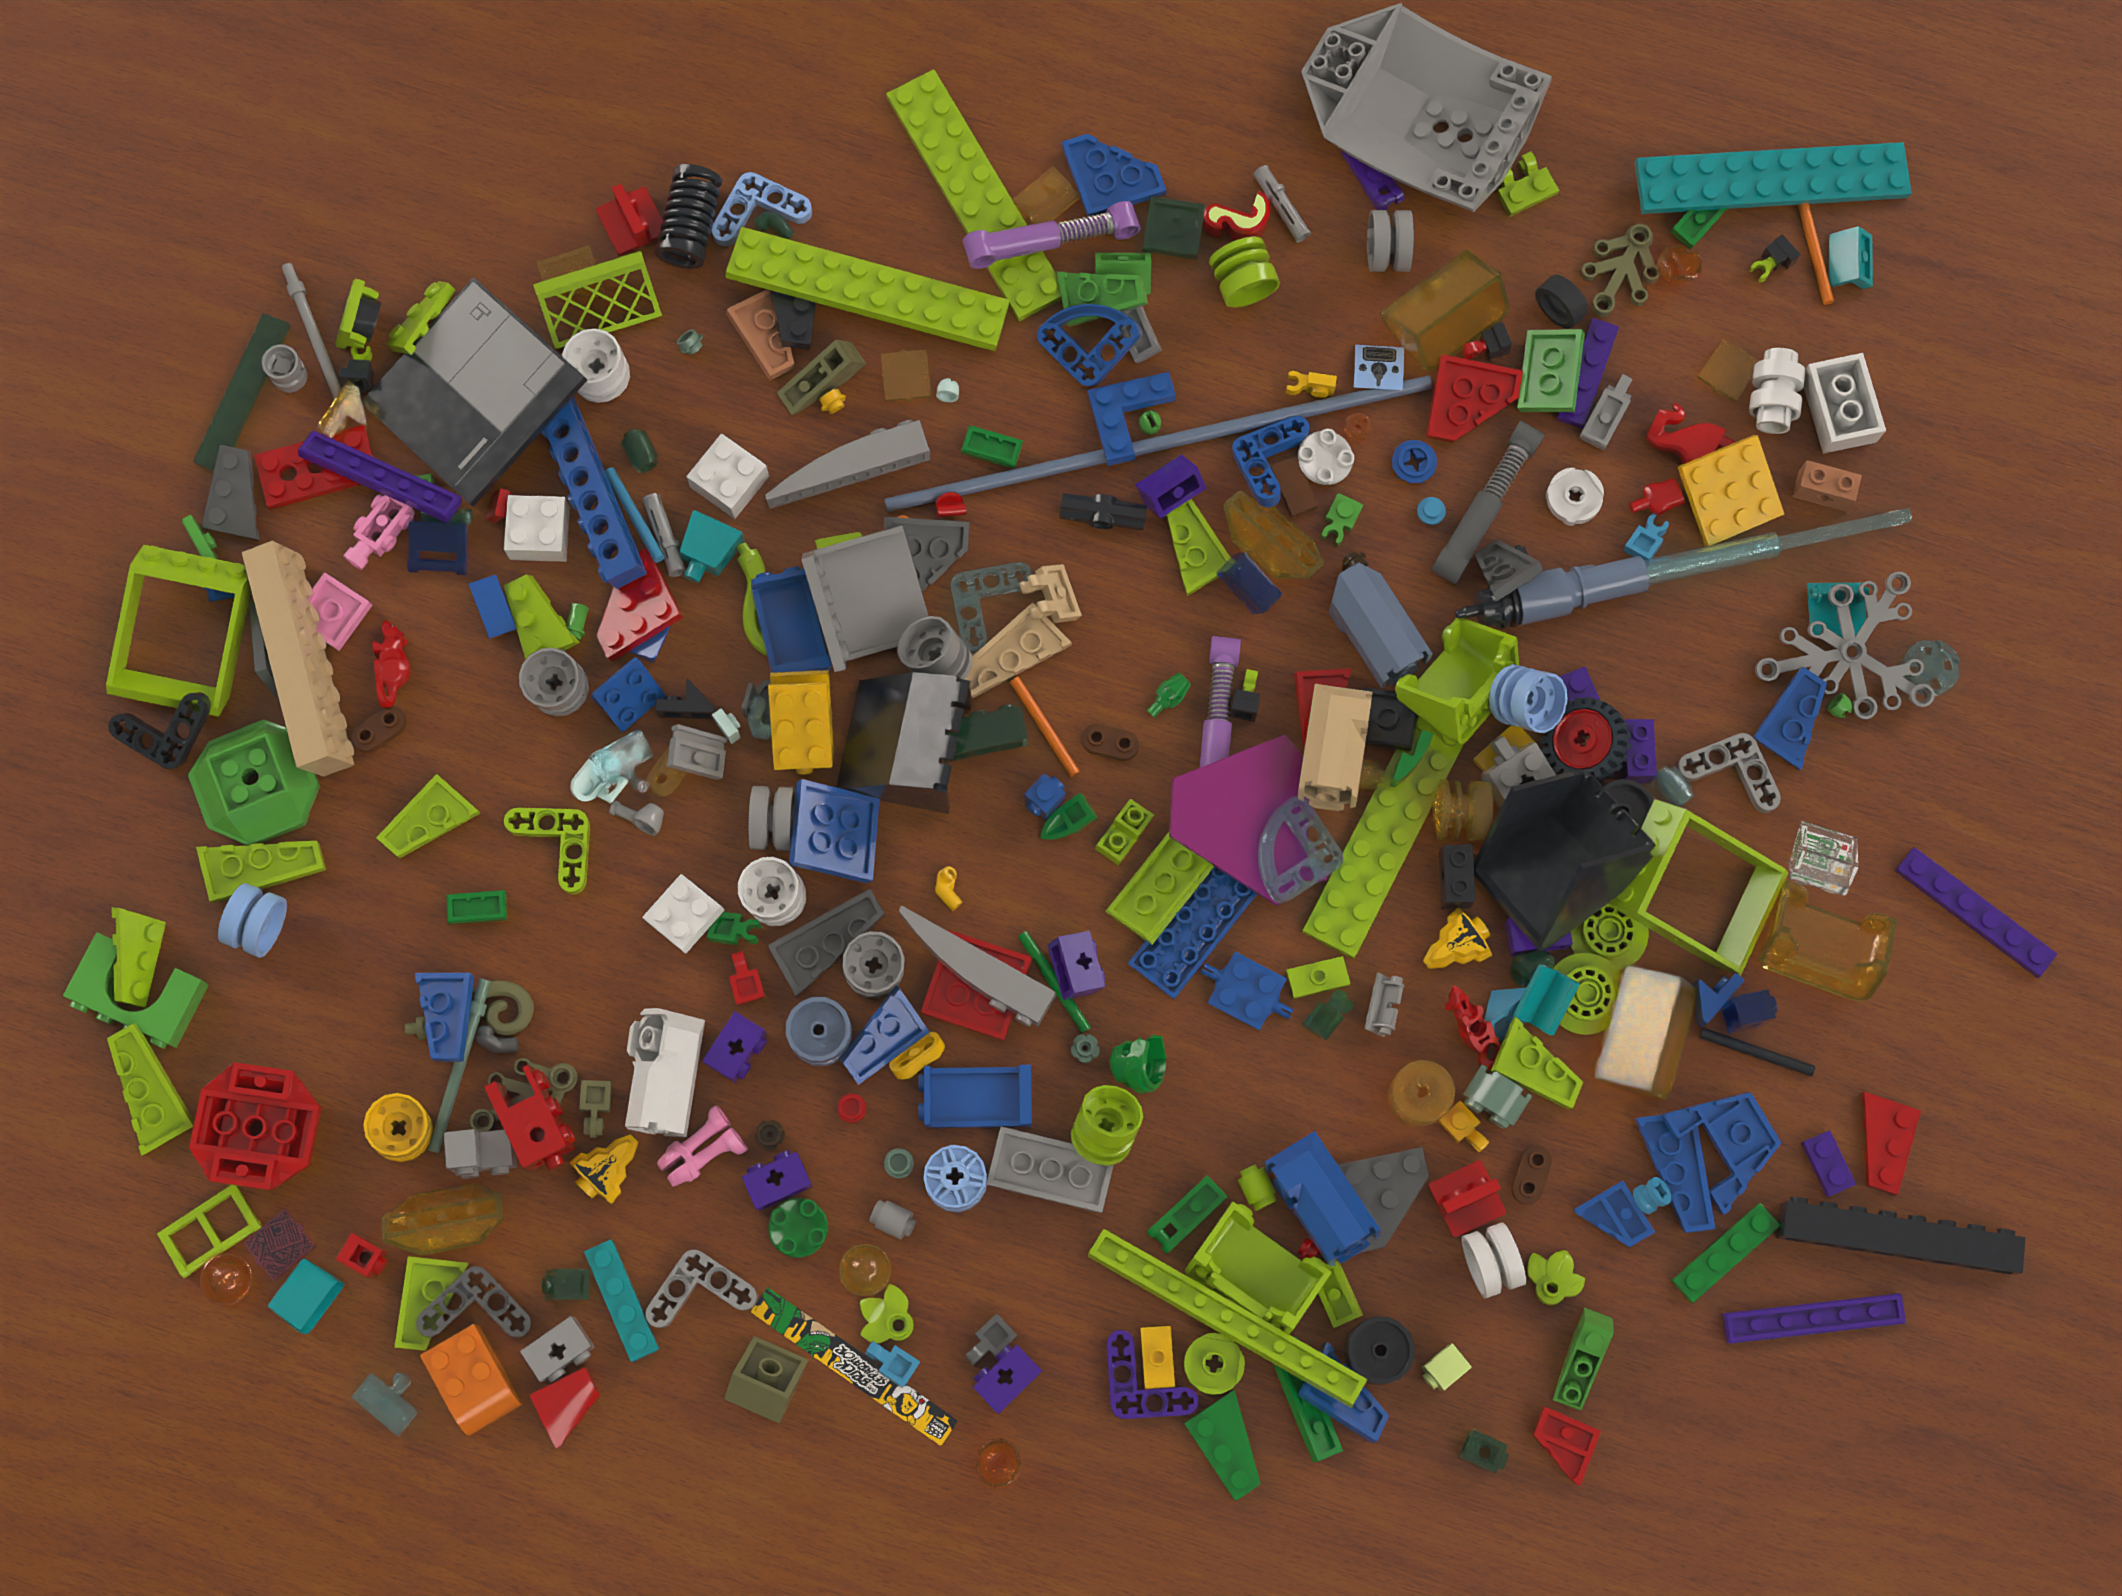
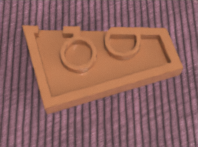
(758, 328)

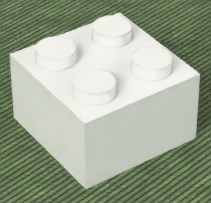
(728, 476)
(537, 528)

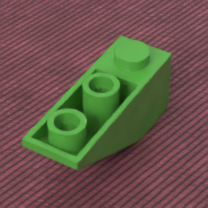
(1583, 1358)

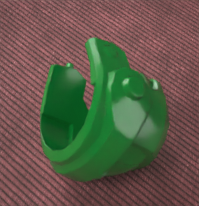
(1139, 1064)

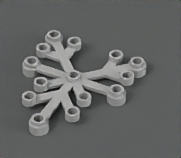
(1818, 658)

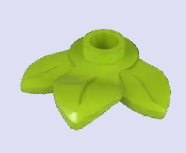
(1555, 1272)
(882, 1315)

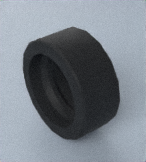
(1561, 301)

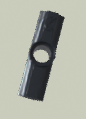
(1103, 511)

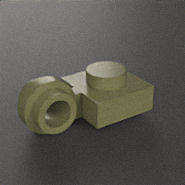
(595, 1098)

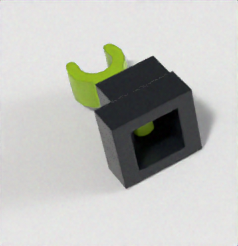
(1775, 255)
(358, 371)
(1245, 701)

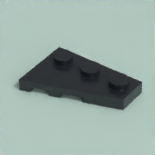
(793, 320)

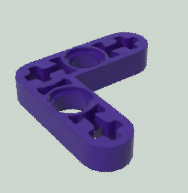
(1129, 1388)

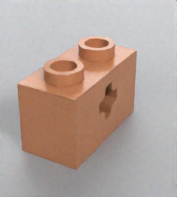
(1827, 486)

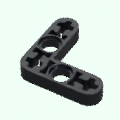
(163, 742)

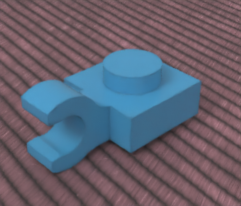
(897, 1364)

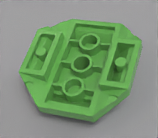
(258, 811)

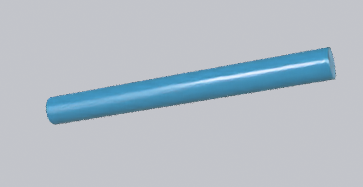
(634, 515)

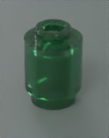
(639, 450)

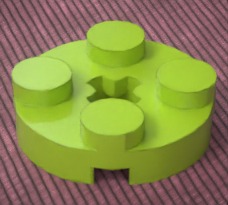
(1227, 1352)

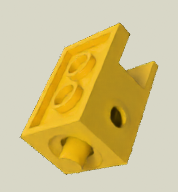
(801, 720)

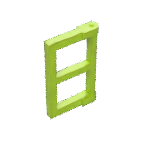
(199, 1213)

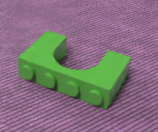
(163, 1021)

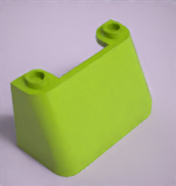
(1458, 683)
(1256, 1270)

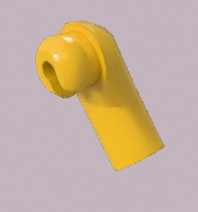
(945, 886)

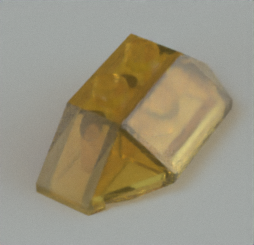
(1271, 539)
(443, 1219)

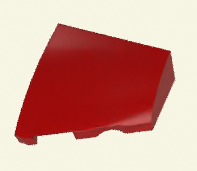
(565, 1404)

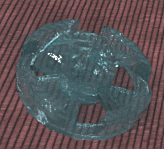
(1933, 665)

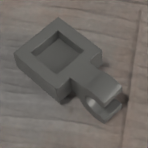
(993, 1337)

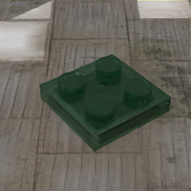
(1173, 228)

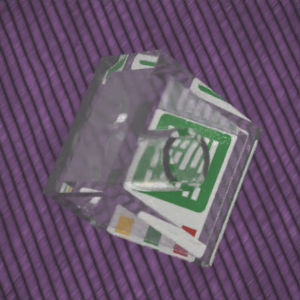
(1824, 859)

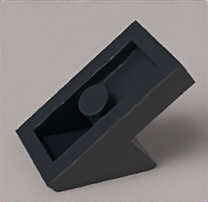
(693, 707)

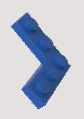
(1112, 401)

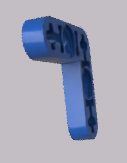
(1260, 451)

